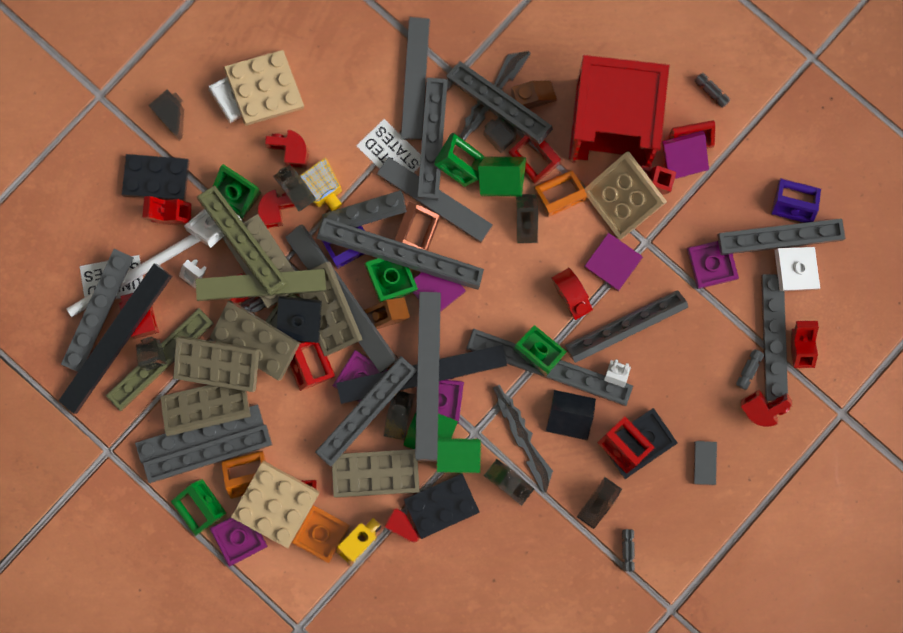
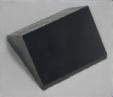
(571, 415)

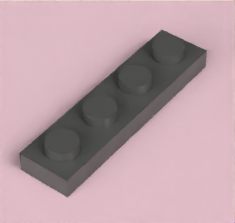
(369, 210)

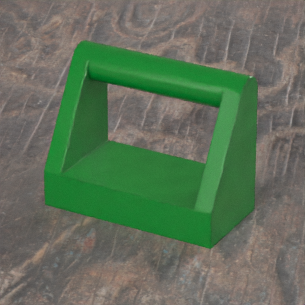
(454, 165)
(206, 503)

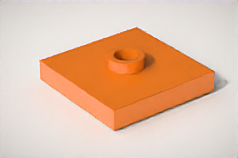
(320, 534)

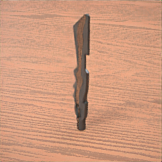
(508, 71)
(522, 436)

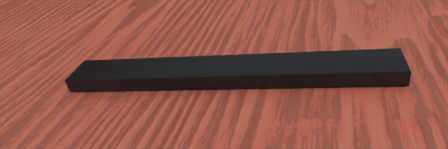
(115, 338)
(449, 368)

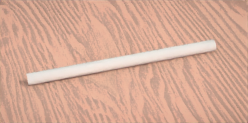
(141, 269)

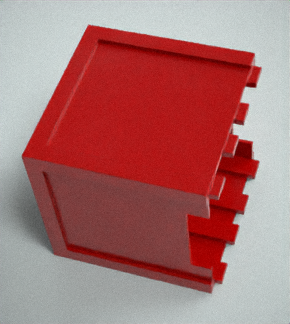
(619, 108)

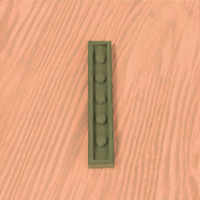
(242, 240)
(248, 286)
(140, 379)

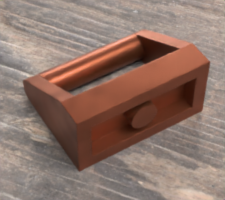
(407, 220)

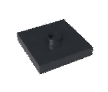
(299, 318)

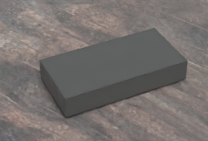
(705, 462)

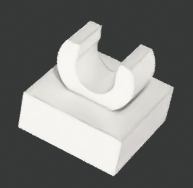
(190, 272)
(617, 373)

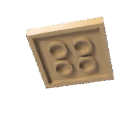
(263, 87)
(624, 195)
(275, 504)

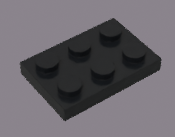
(155, 177)
(655, 432)
(441, 506)

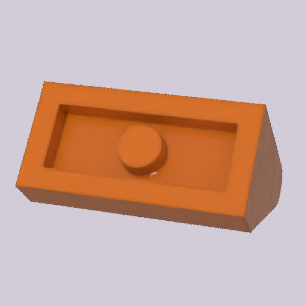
(566, 202)
(237, 486)

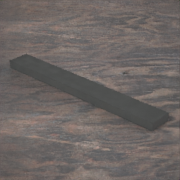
(400, 253)
(372, 341)
(563, 372)
(428, 376)

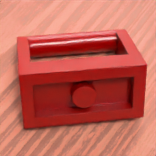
(707, 127)
(545, 150)
(301, 369)
(620, 451)
(401, 525)

